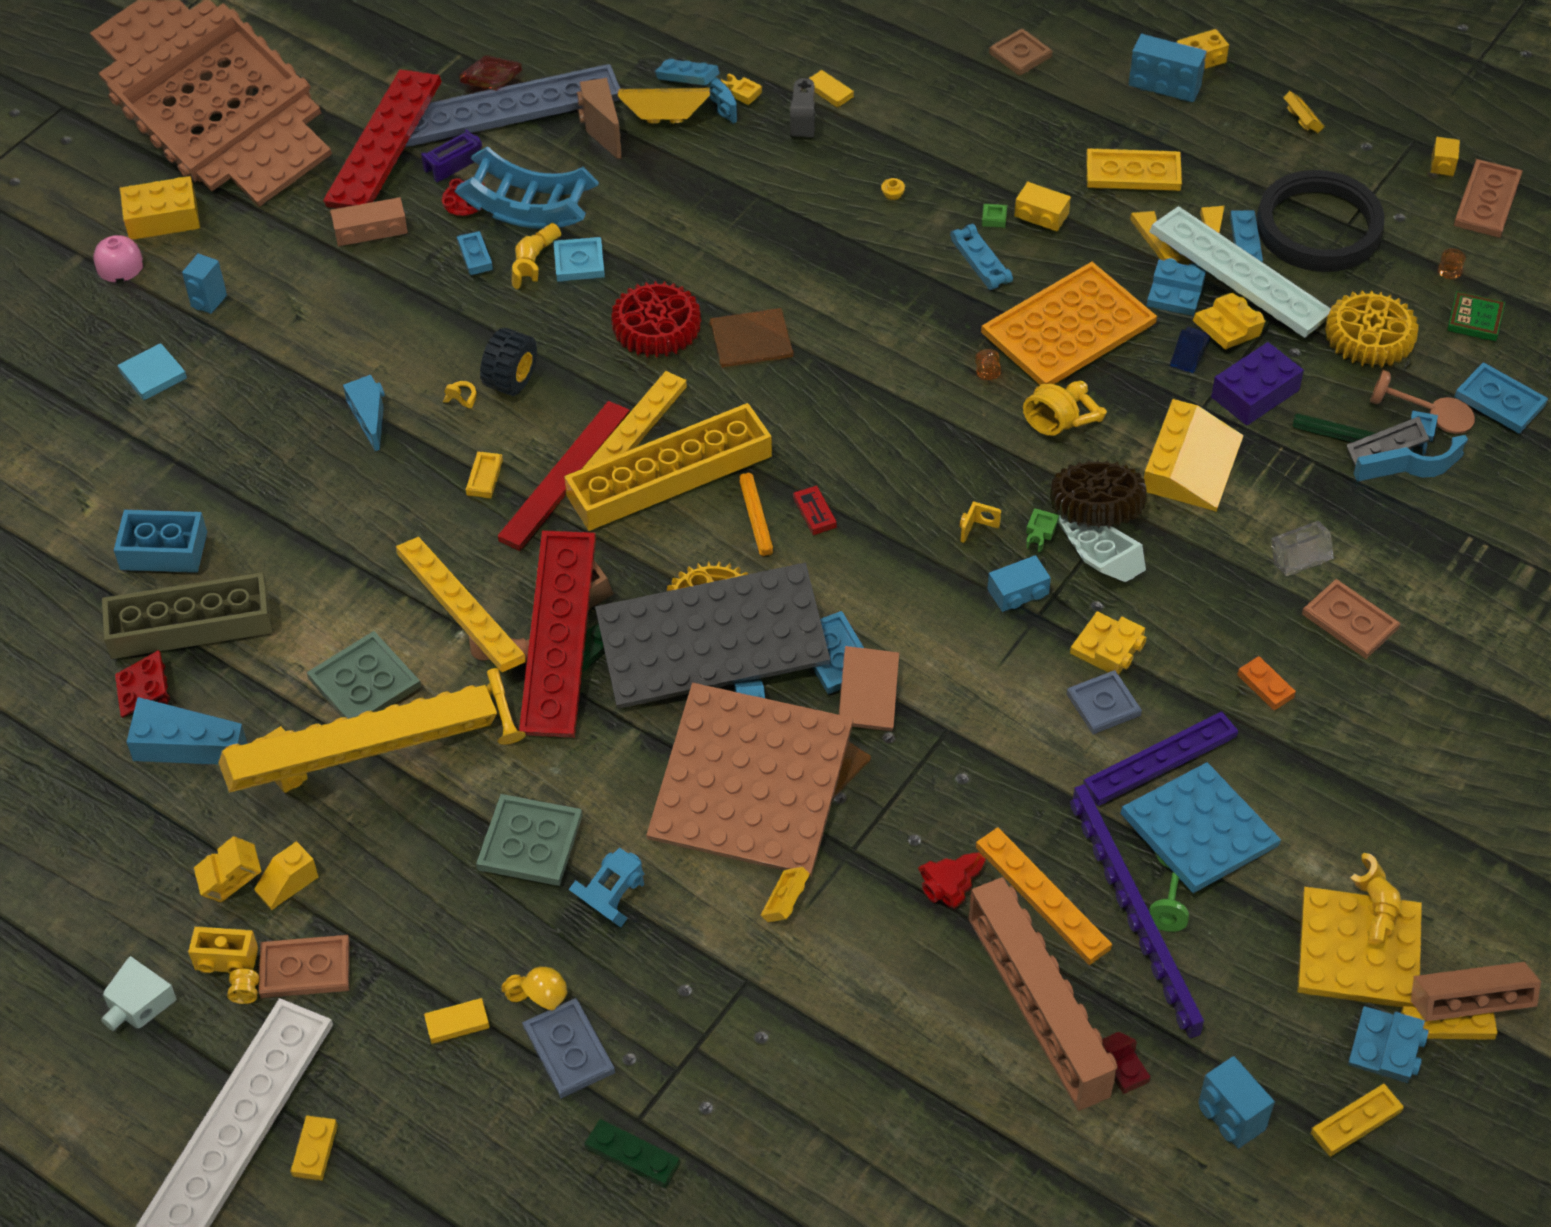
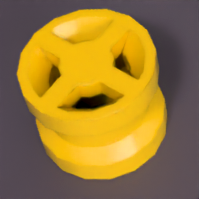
(243, 986)

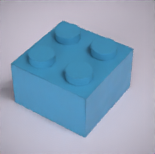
(1235, 1102)

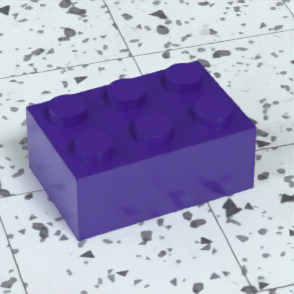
(1257, 383)

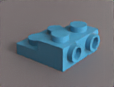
(1176, 287)
(1388, 1044)

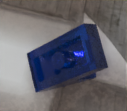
(1189, 349)

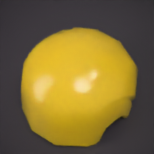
(545, 987)

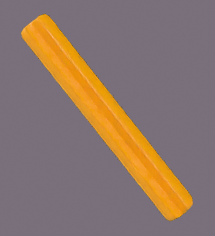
(756, 514)

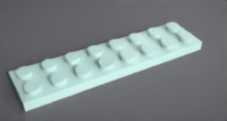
(1241, 271)

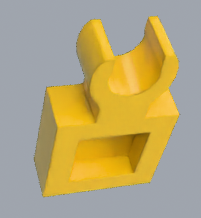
(743, 90)

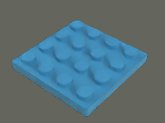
(1200, 827)

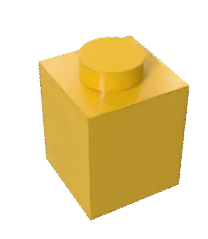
(1445, 156)

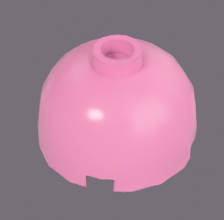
(117, 258)

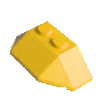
(664, 103)

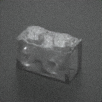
(1302, 548)

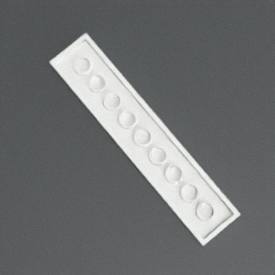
(238, 1119)

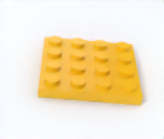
(1341, 962)

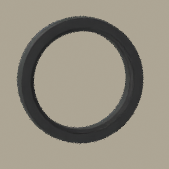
(1319, 259)

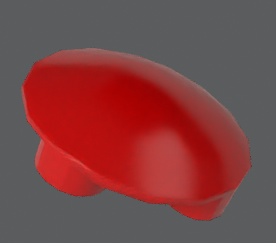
(454, 203)

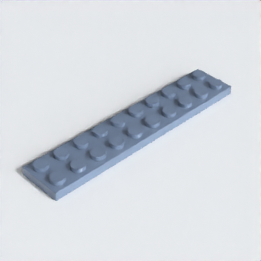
(507, 105)

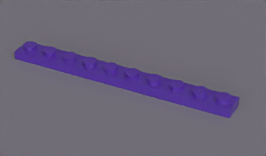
(1138, 916)

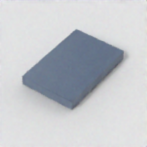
(568, 1048)

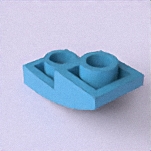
(723, 97)

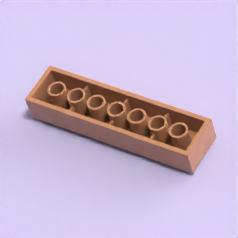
(1042, 994)

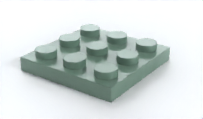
(364, 677)
(529, 839)

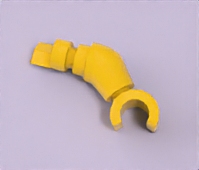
(528, 250)
(1384, 896)

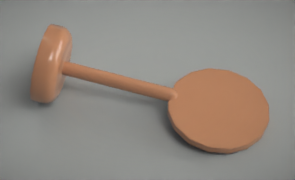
(1452, 413)

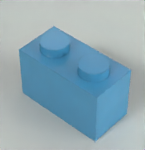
(204, 283)
(1019, 583)

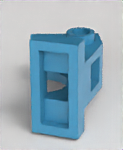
(606, 901)

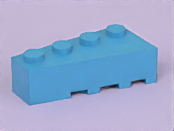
(179, 735)

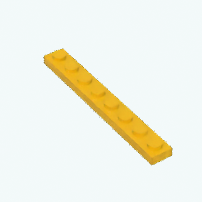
(460, 604)

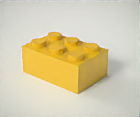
(159, 208)

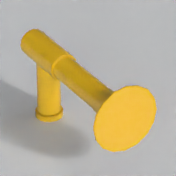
(495, 687)

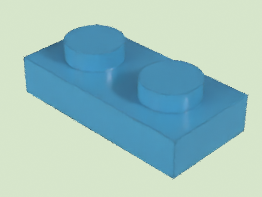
(474, 253)

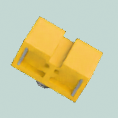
(228, 870)

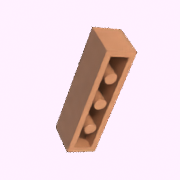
(1475, 991)

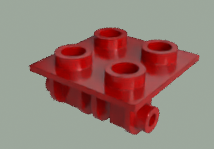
(142, 680)

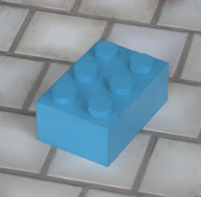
(1167, 67)
(160, 541)

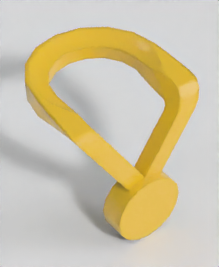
(453, 391)

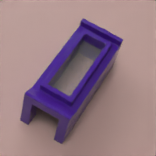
(451, 156)

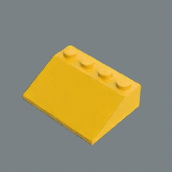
(1192, 457)

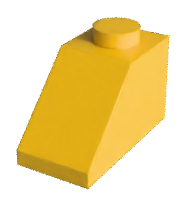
(286, 875)

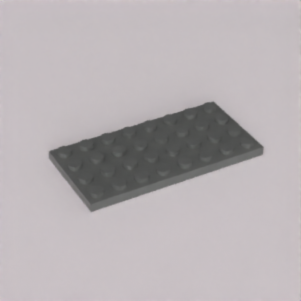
(712, 635)

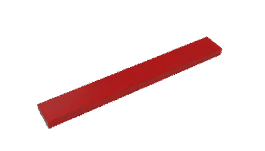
(552, 488)

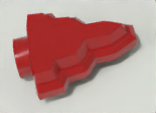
(950, 878)

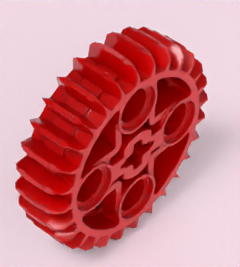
(656, 319)

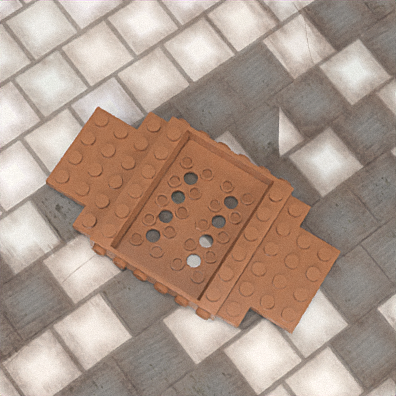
(168, 47)

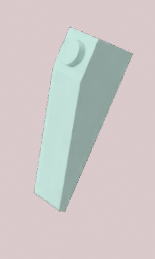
(1106, 549)

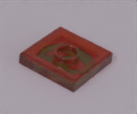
(490, 72)

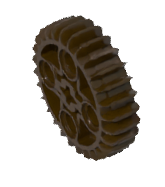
(1098, 494)

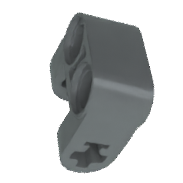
(803, 109)

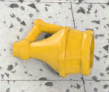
(1056, 408)

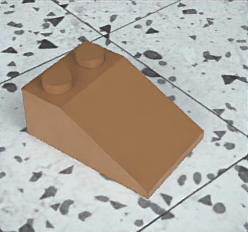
(599, 114)

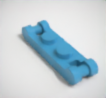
(981, 257)

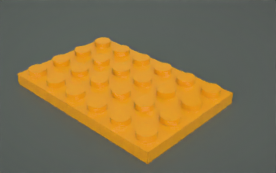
(1068, 324)

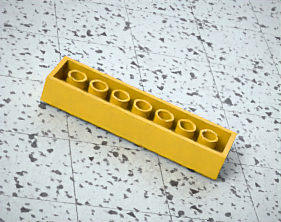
(668, 466)

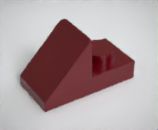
(1130, 1070)

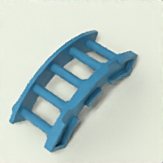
(523, 212)

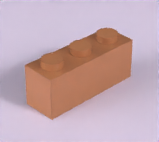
(369, 221)

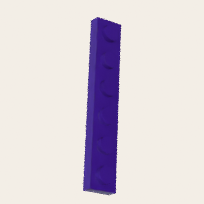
(1160, 758)

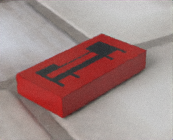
(814, 510)

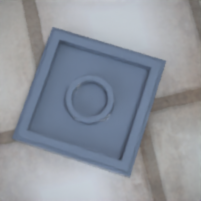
(1104, 702)

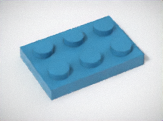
(1501, 397)
(837, 634)

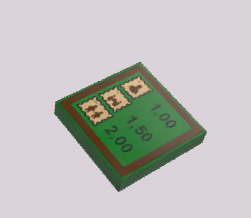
(1476, 316)

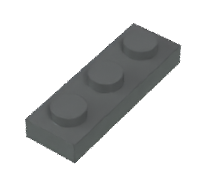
(1403, 435)

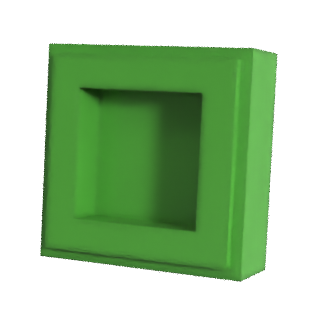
(994, 215)

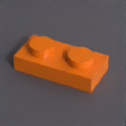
(1266, 683)

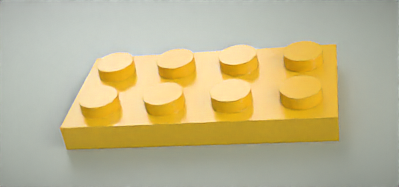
(1134, 169)

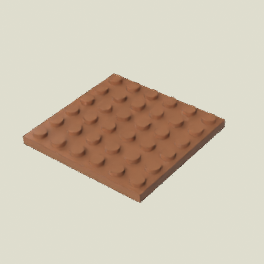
(750, 779)

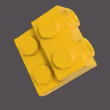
(1230, 321)
(1109, 642)

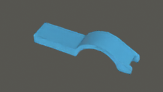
(1405, 460)

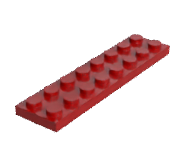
(383, 139)
(558, 634)

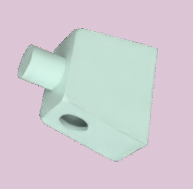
(136, 996)

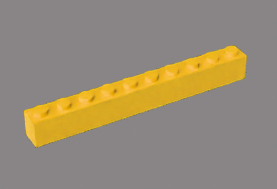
(356, 737)

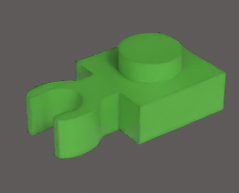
(1041, 527)

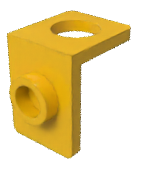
(974, 515)

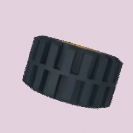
(508, 361)

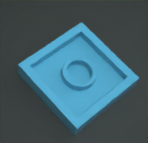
(579, 259)
(152, 371)

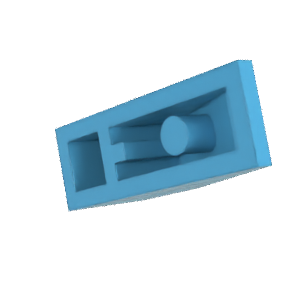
(366, 403)

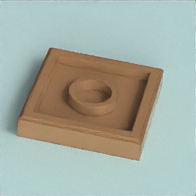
(1020, 52)

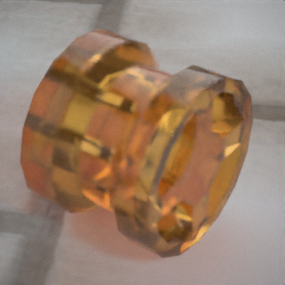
(1451, 263)
(988, 364)

